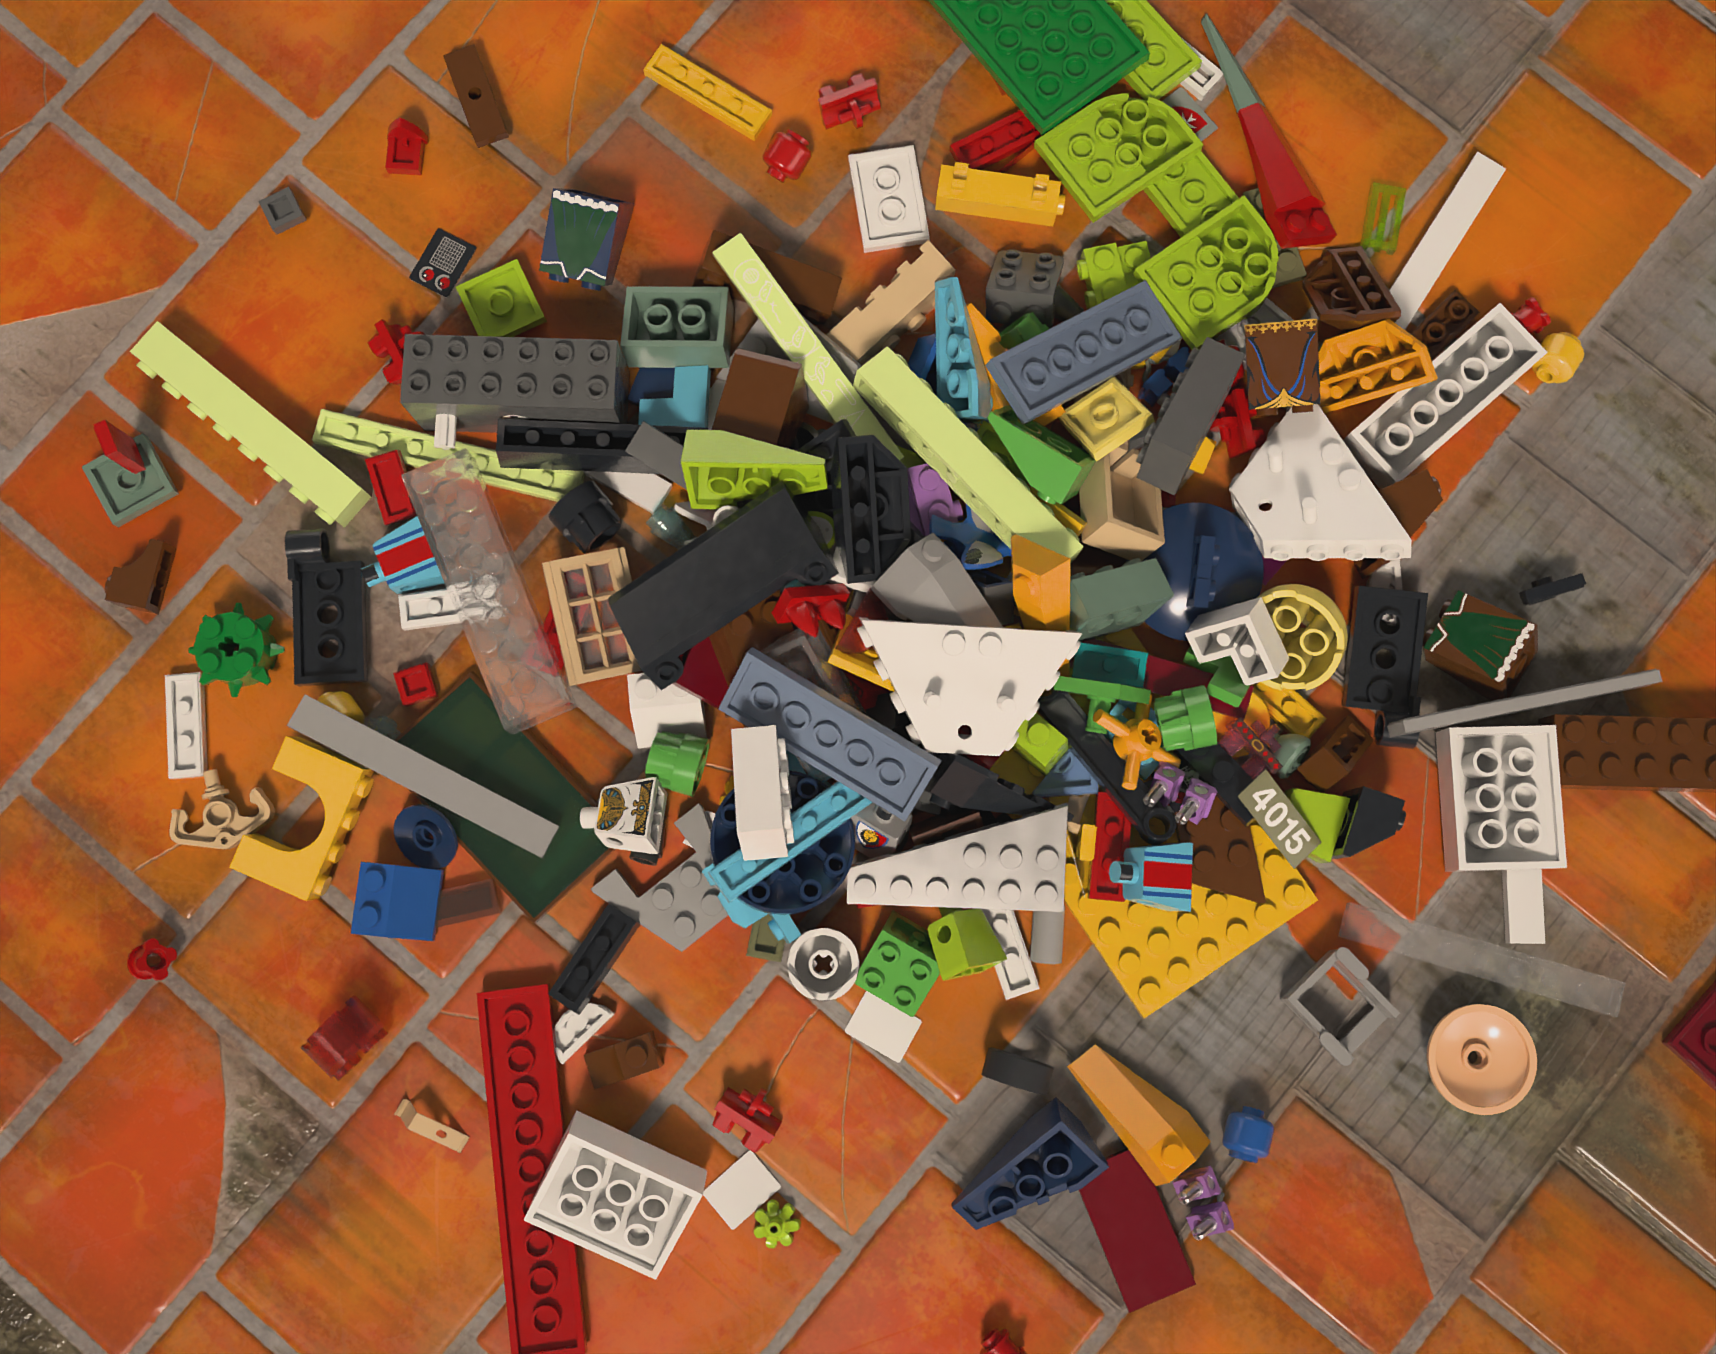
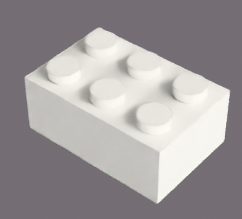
(761, 792)

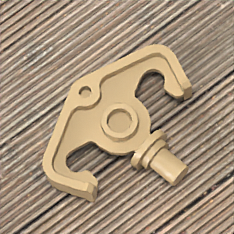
(221, 818)

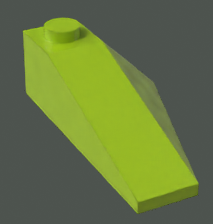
(734, 468)

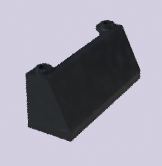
(719, 580)

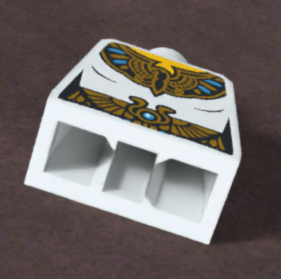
(629, 815)

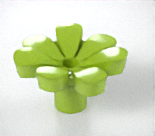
(776, 1217)

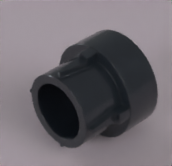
(586, 517)

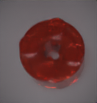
(343, 1037)

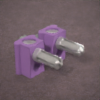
(1167, 785)
(1208, 1218)

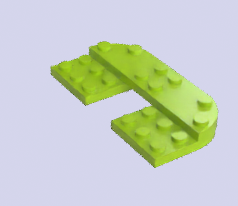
(1225, 248)

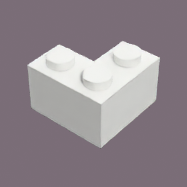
(1243, 633)

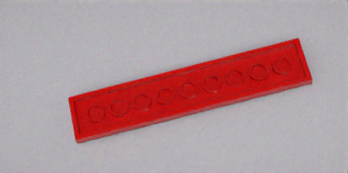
(524, 1135)

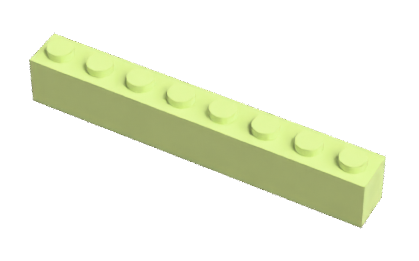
(251, 424)
(959, 455)

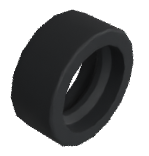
(1017, 1071)

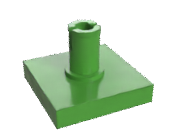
(1101, 696)

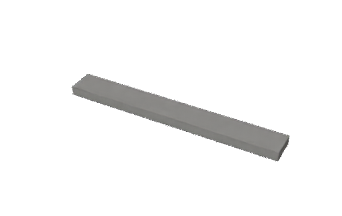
(1523, 703)
(423, 776)

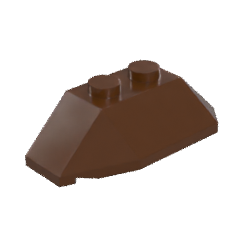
(1349, 290)

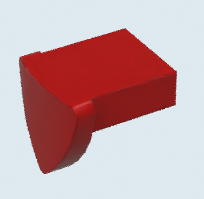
(405, 148)

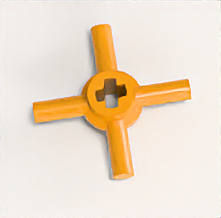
(1135, 741)

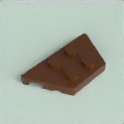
(1223, 854)

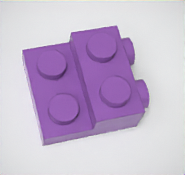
(929, 497)

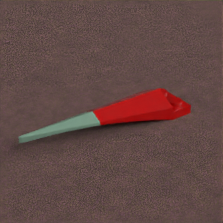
(1286, 191)

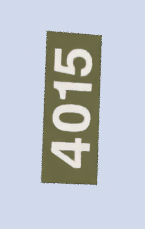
(1279, 819)

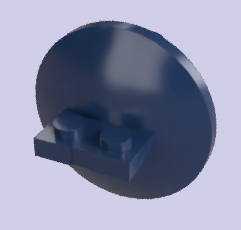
(1207, 563)
(805, 878)

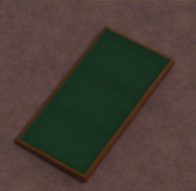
(468, 738)

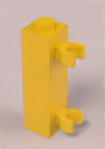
(999, 195)

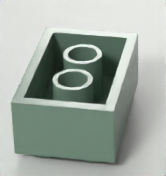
(677, 327)
(1116, 597)

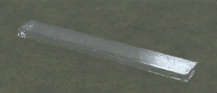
(1482, 959)

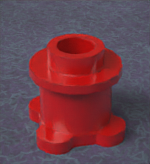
(1532, 316)
(158, 960)
(1000, 1343)

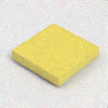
(1106, 418)

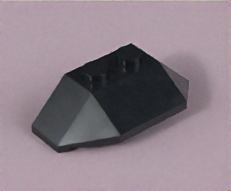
(868, 507)

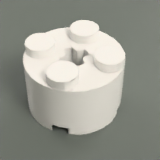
(802, 960)

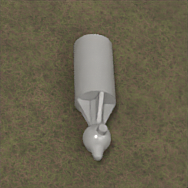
(1047, 937)

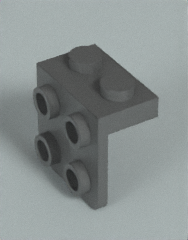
(1023, 285)

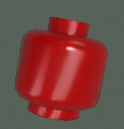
(787, 155)

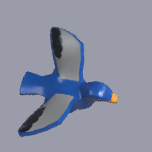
(970, 541)

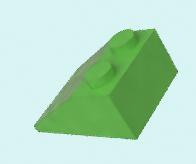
(1044, 457)

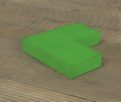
(1225, 683)

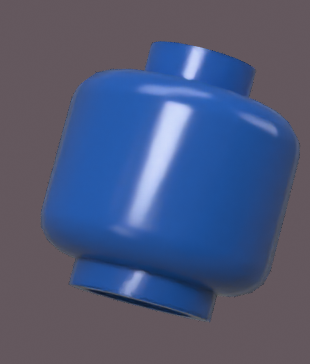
(1248, 1134)

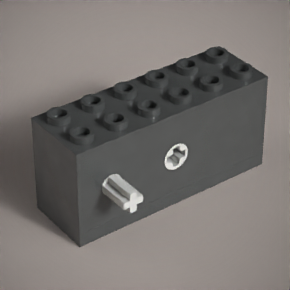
(476, 380)

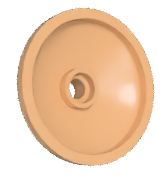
(1503, 1064)

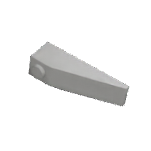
(933, 588)

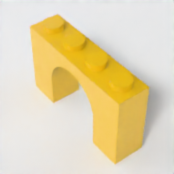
(341, 787)

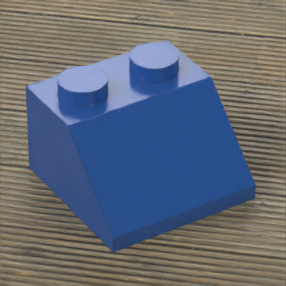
(396, 901)

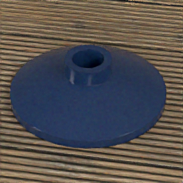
(425, 836)

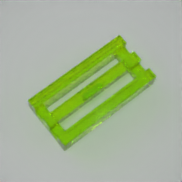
(1378, 243)

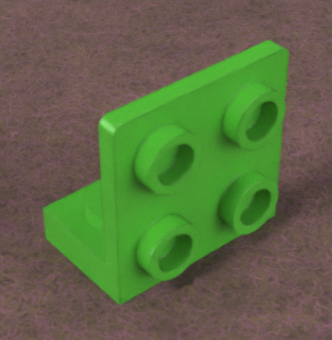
(900, 965)

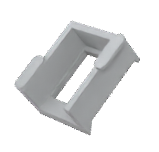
(1356, 974)

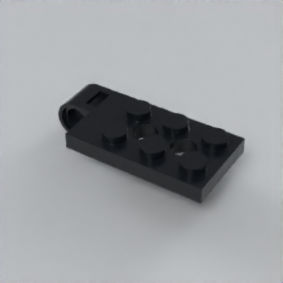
(314, 588)
(1390, 689)

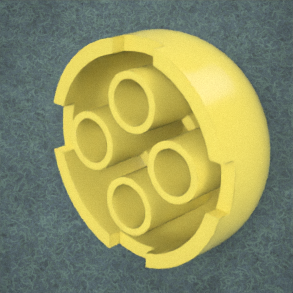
(1314, 649)

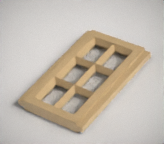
(584, 622)

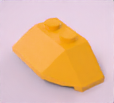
(1371, 365)

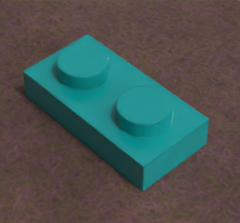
(1110, 665)

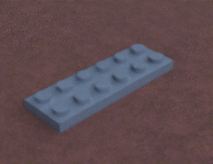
(1083, 352)
(830, 734)

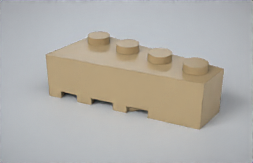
(893, 308)

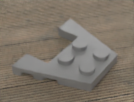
(680, 904)

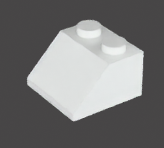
(663, 710)

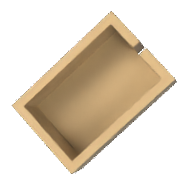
(1121, 509)

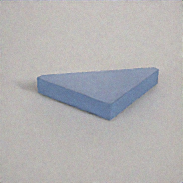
(1067, 779)

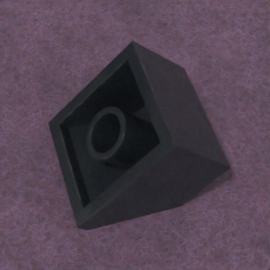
(1368, 820)

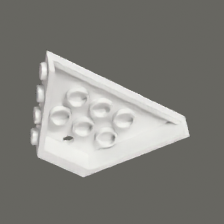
(1317, 497)
(966, 677)

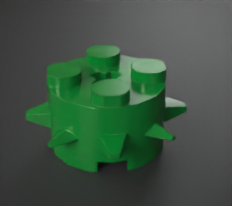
(240, 668)

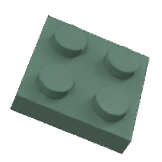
(126, 493)

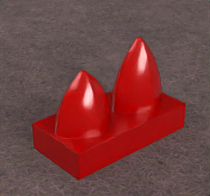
(812, 603)

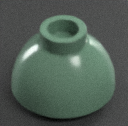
(1291, 753)

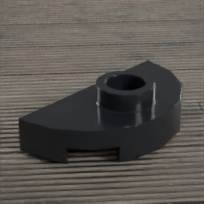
(1547, 588)

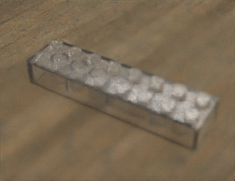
(489, 591)

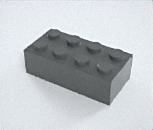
(1188, 415)

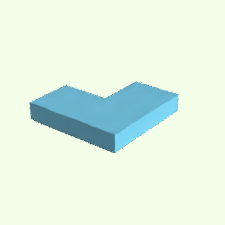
(689, 401)

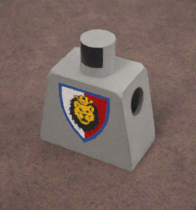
(879, 831)

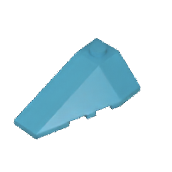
(959, 363)

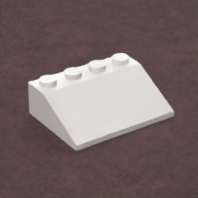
(1500, 798)
(616, 1195)

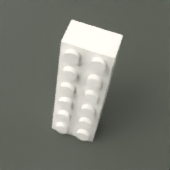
(1427, 415)

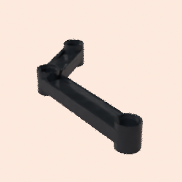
(1104, 765)

